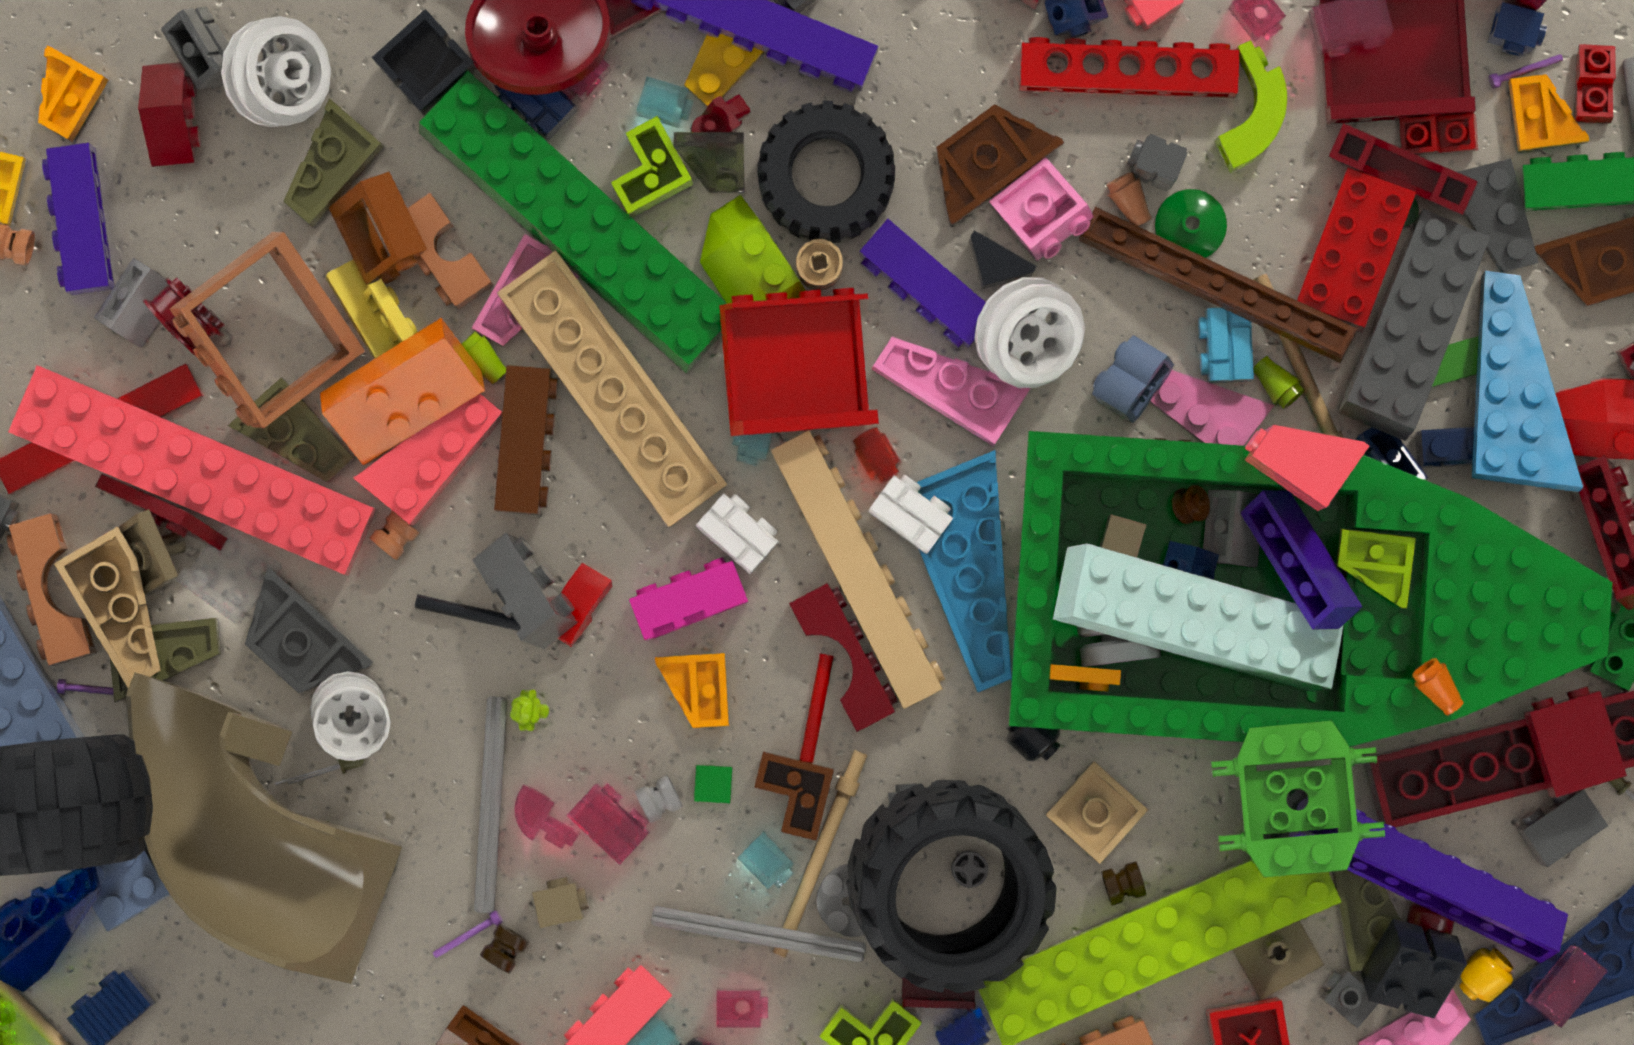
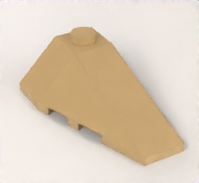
(112, 598)

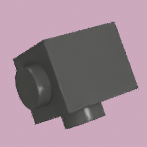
(1347, 997)

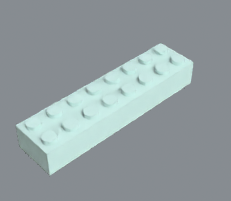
(1194, 617)

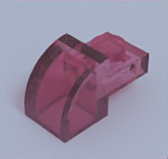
(533, 814)

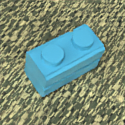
(1227, 347)

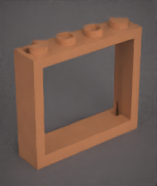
(316, 301)

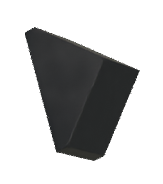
(996, 263)

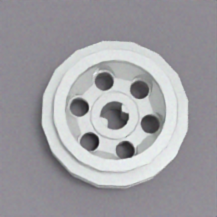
(300, 86)
(1019, 316)

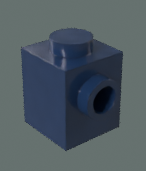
(1517, 29)

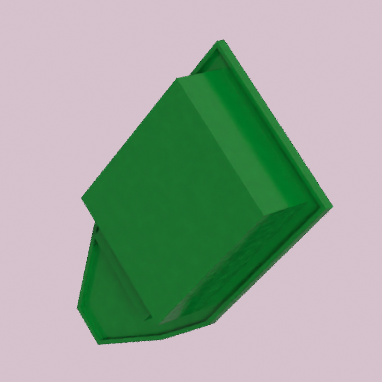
(1479, 599)

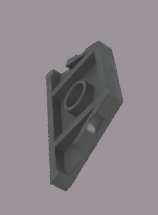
(298, 638)

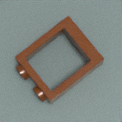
(392, 221)

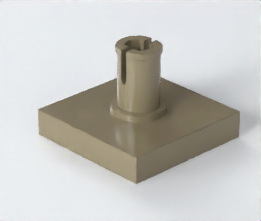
(152, 550)
(1278, 959)

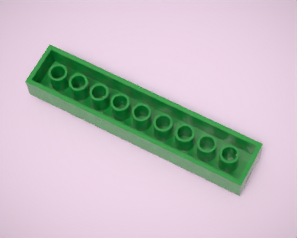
(576, 220)

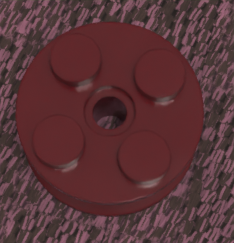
(168, 297)

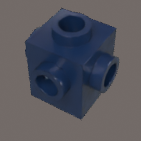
(1075, 16)
(1191, 559)

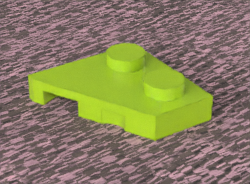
(1378, 561)

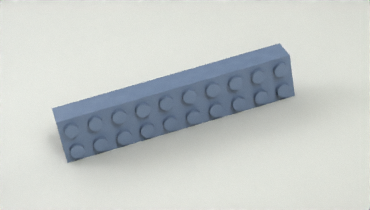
(36, 713)

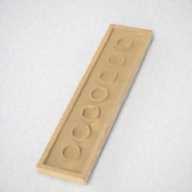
(612, 388)

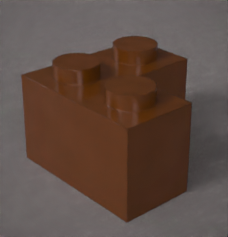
(806, 786)

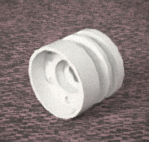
(351, 736)

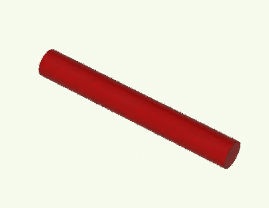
(816, 708)

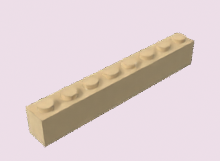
(857, 570)

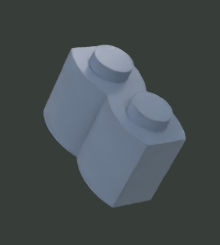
(1132, 378)

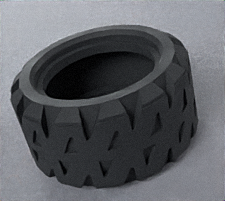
(990, 947)

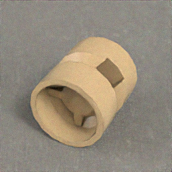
(819, 264)

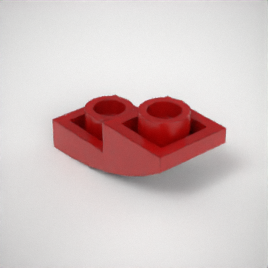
(1595, 83)
(1439, 134)
(585, 593)

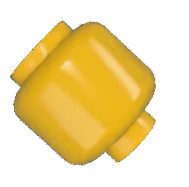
(1486, 975)

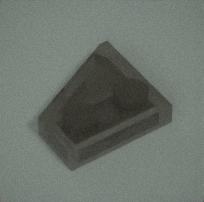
(714, 158)

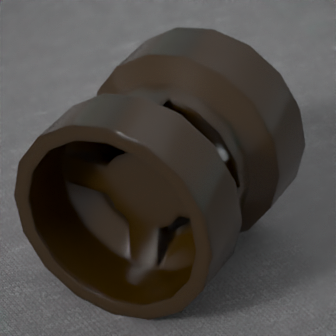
(1123, 883)
(509, 941)

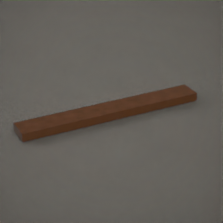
(1219, 285)

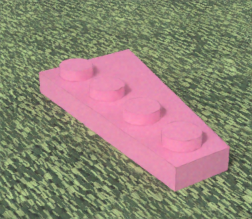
(952, 387)

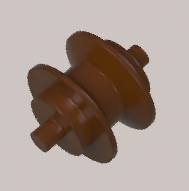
(1191, 504)

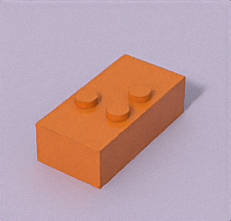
(402, 391)

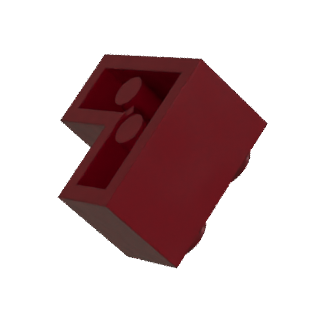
(167, 114)

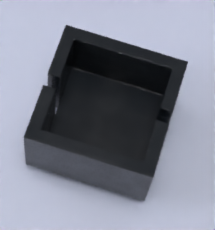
(422, 62)
(1407, 974)

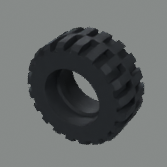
(819, 123)

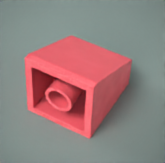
(1305, 461)

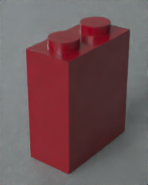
(1574, 742)

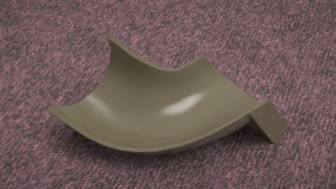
(236, 855)

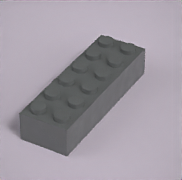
(1414, 325)

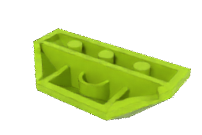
(743, 255)

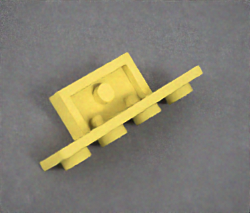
(371, 309)

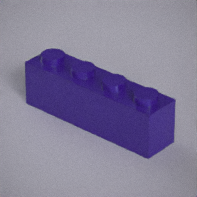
(79, 219)
(925, 281)
(1301, 560)

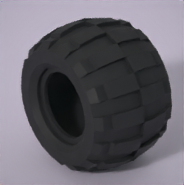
(72, 804)

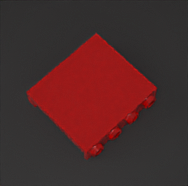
(795, 362)

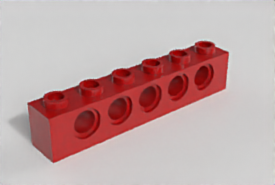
(1036, 76)

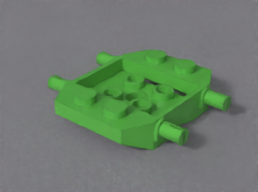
(1328, 793)

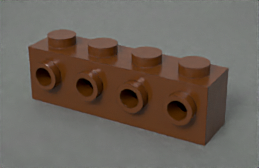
(524, 440)

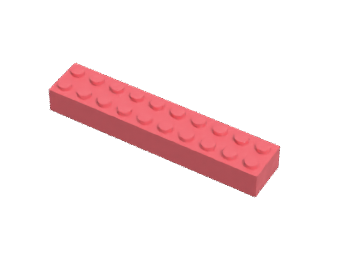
(192, 470)

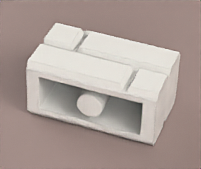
(910, 513)
(738, 533)

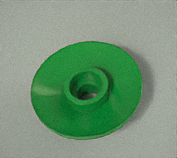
(1197, 204)

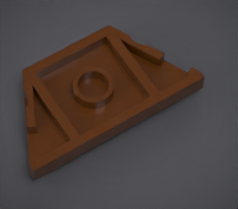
(988, 158)
(1595, 261)

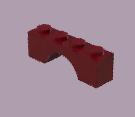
(1403, 169)
(822, 615)

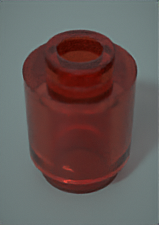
(877, 455)

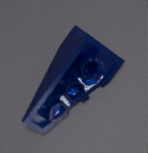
(42, 924)

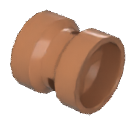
(16, 244)
(394, 535)

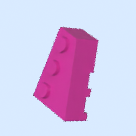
(688, 599)

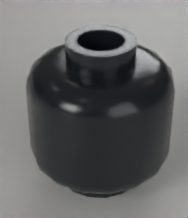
(1033, 742)

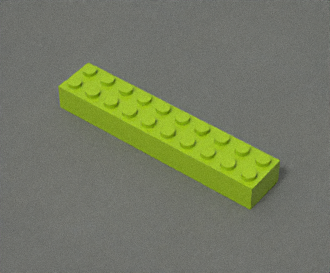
(1150, 946)

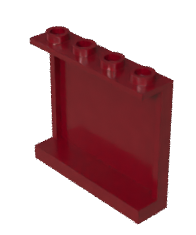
(1412, 75)

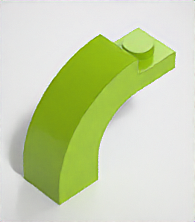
(1269, 90)

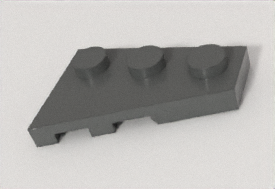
(1500, 214)

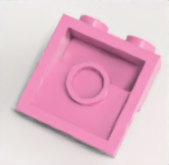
(1042, 210)

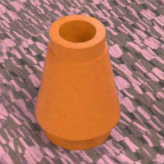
(1437, 684)

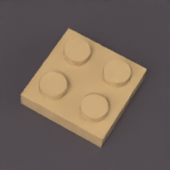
(1096, 812)

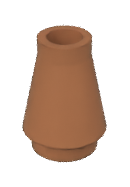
(1129, 198)

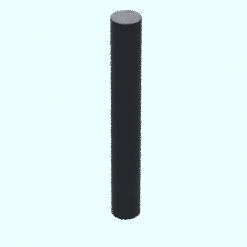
(466, 612)

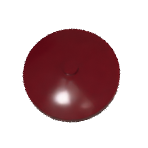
(537, 43)

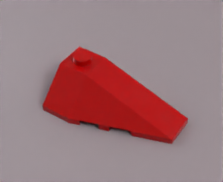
(1600, 418)

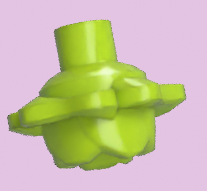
(527, 710)

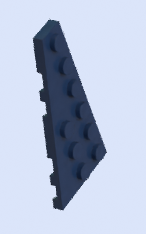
(1605, 938)

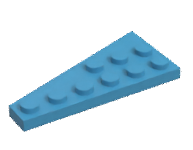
(1516, 408)
(970, 568)

